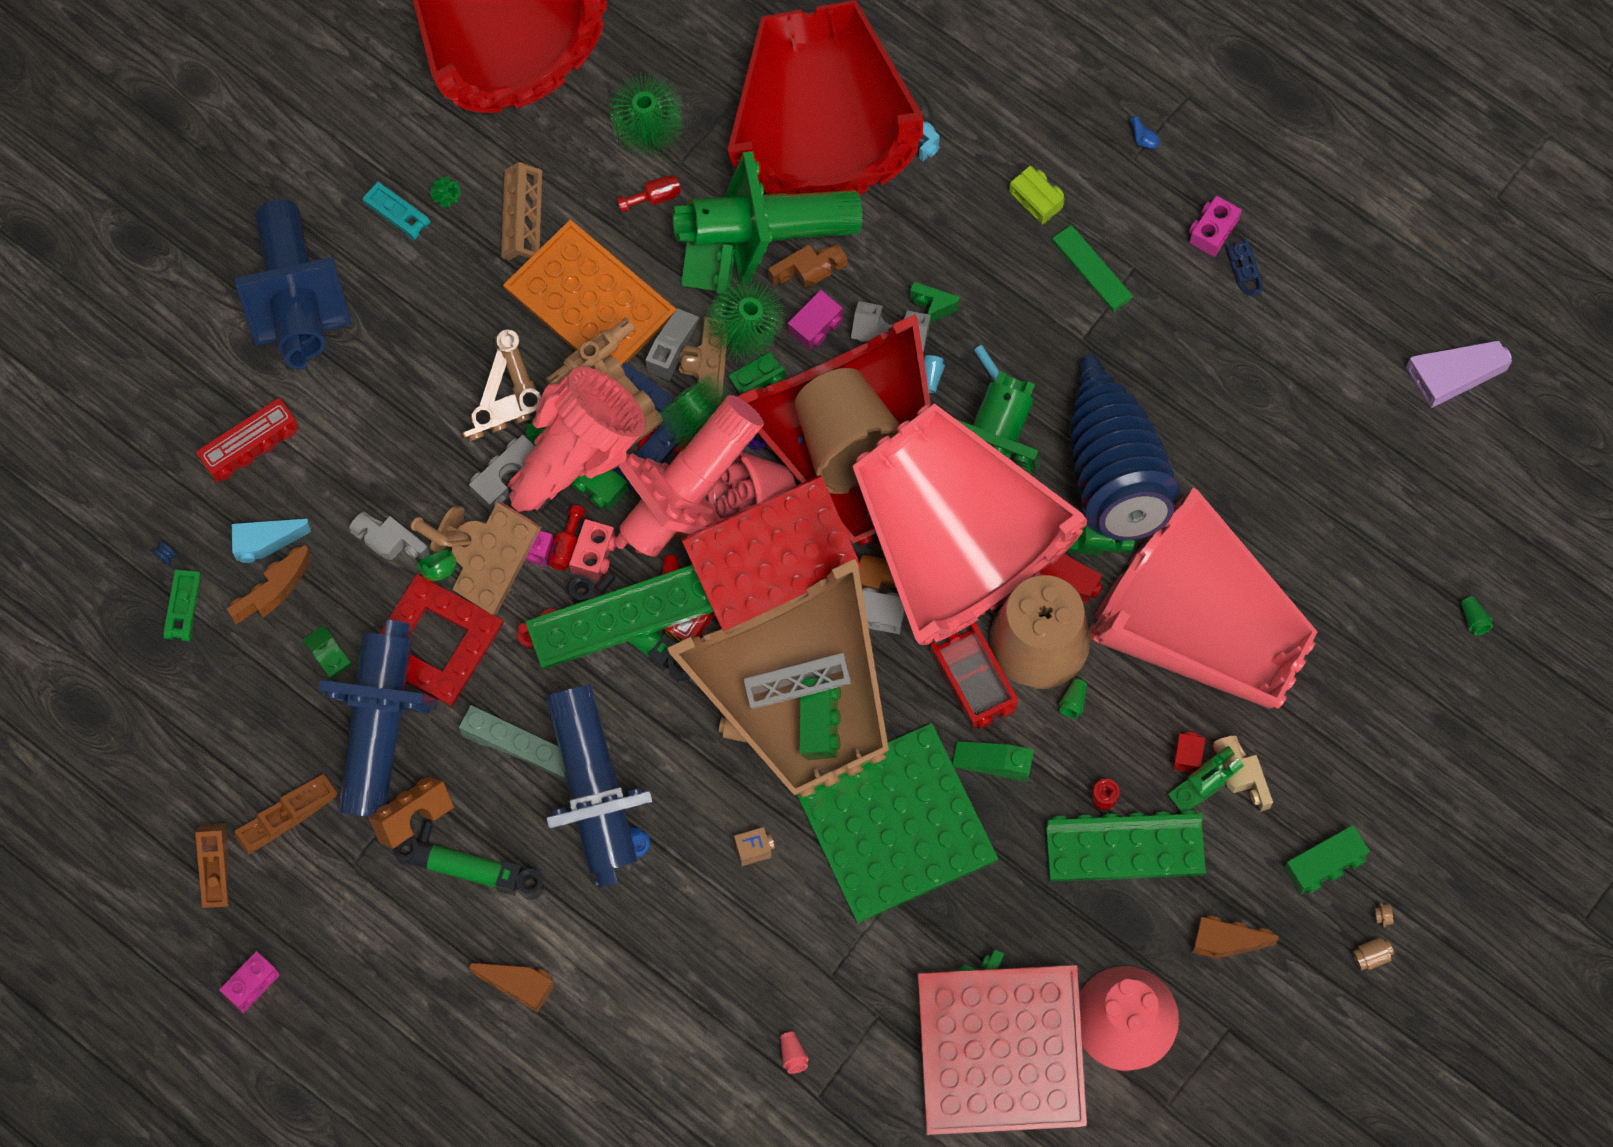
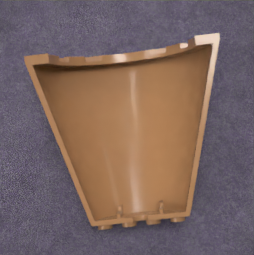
(805, 629)

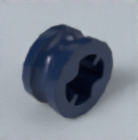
(164, 553)

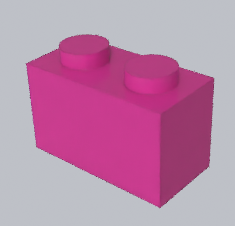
(815, 320)

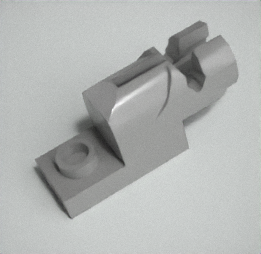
(388, 537)

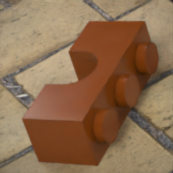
(393, 820)

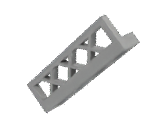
(795, 675)

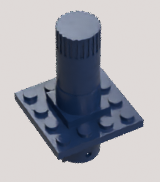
(292, 296)
(375, 717)
(592, 785)

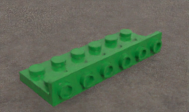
(1125, 846)

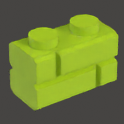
(1037, 194)

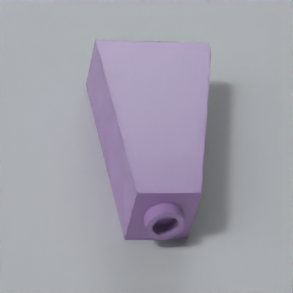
(1457, 370)

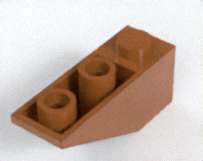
(1224, 939)

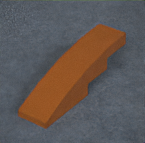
(285, 814)

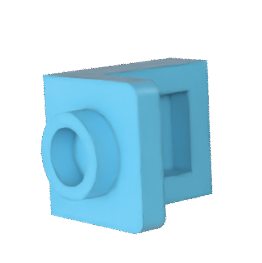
(930, 142)

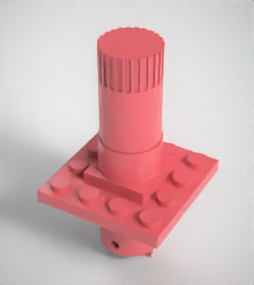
(677, 492)

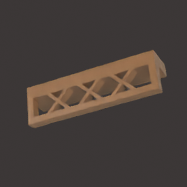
(516, 208)

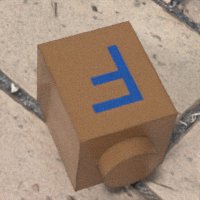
(754, 846)

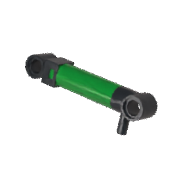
(652, 645)
(504, 876)

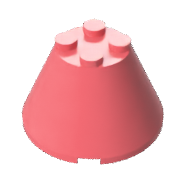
(749, 483)
(1127, 1018)

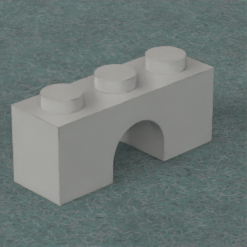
(869, 323)
(488, 485)

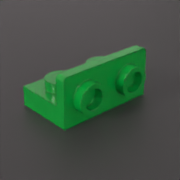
(757, 374)

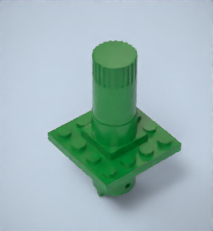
(756, 219)
(1003, 418)

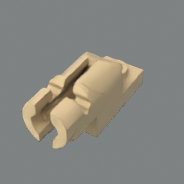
(1249, 776)

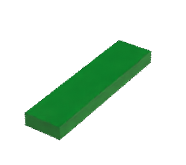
(1092, 268)

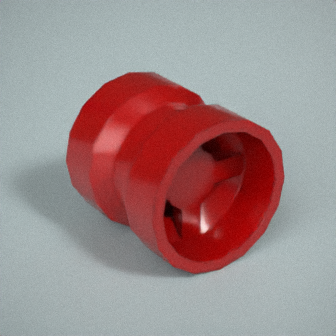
(1103, 799)

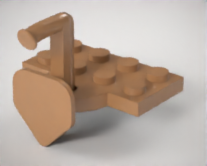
(493, 552)

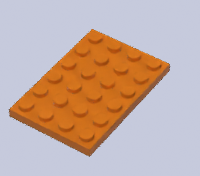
(585, 290)

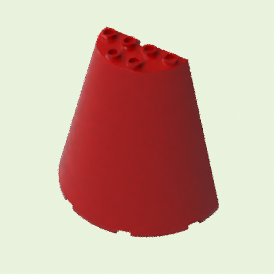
(506, 49)
(824, 105)
(893, 369)

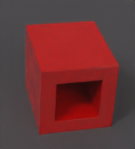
(1188, 752)

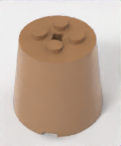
(840, 422)
(1041, 649)

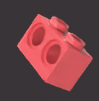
(587, 549)

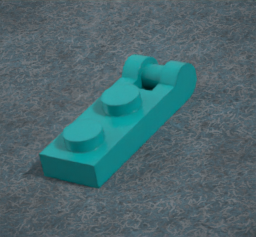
(395, 210)

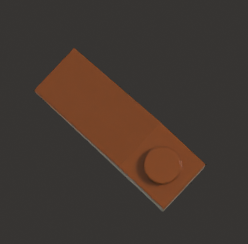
(213, 864)
(520, 983)

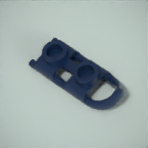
(1247, 271)

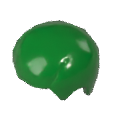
(438, 566)

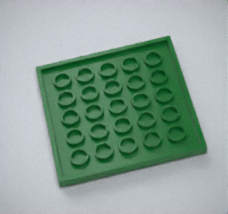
(898, 826)

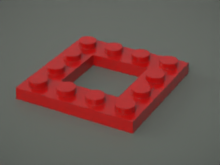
(480, 634)

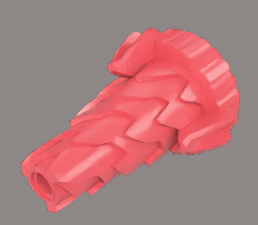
(586, 433)

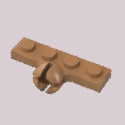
(703, 359)

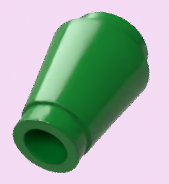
(1476, 617)
(1073, 701)

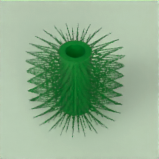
(647, 115)
(744, 320)
(694, 407)

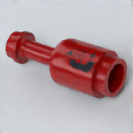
(655, 192)
(565, 542)

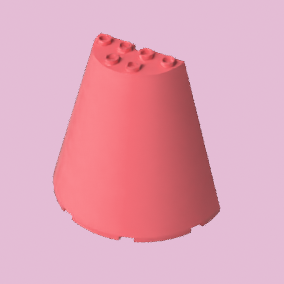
(958, 521)
(1206, 609)

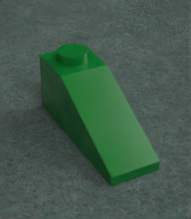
(994, 759)

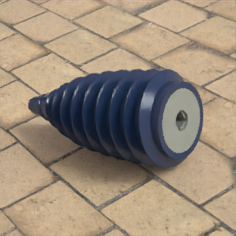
(1118, 460)

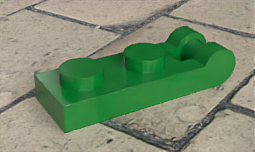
(182, 604)

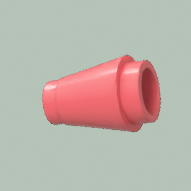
(793, 1055)

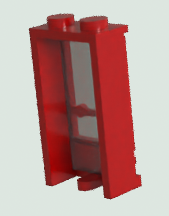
(975, 677)

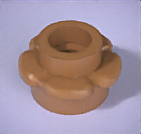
(1384, 914)

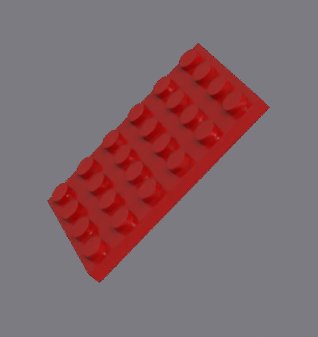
(769, 552)

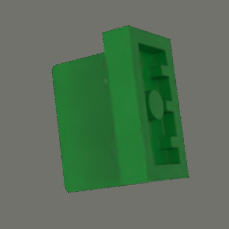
(709, 266)

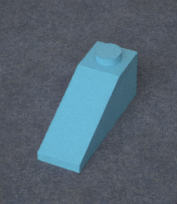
(261, 539)

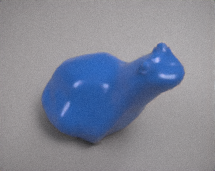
(1144, 136)
(640, 840)

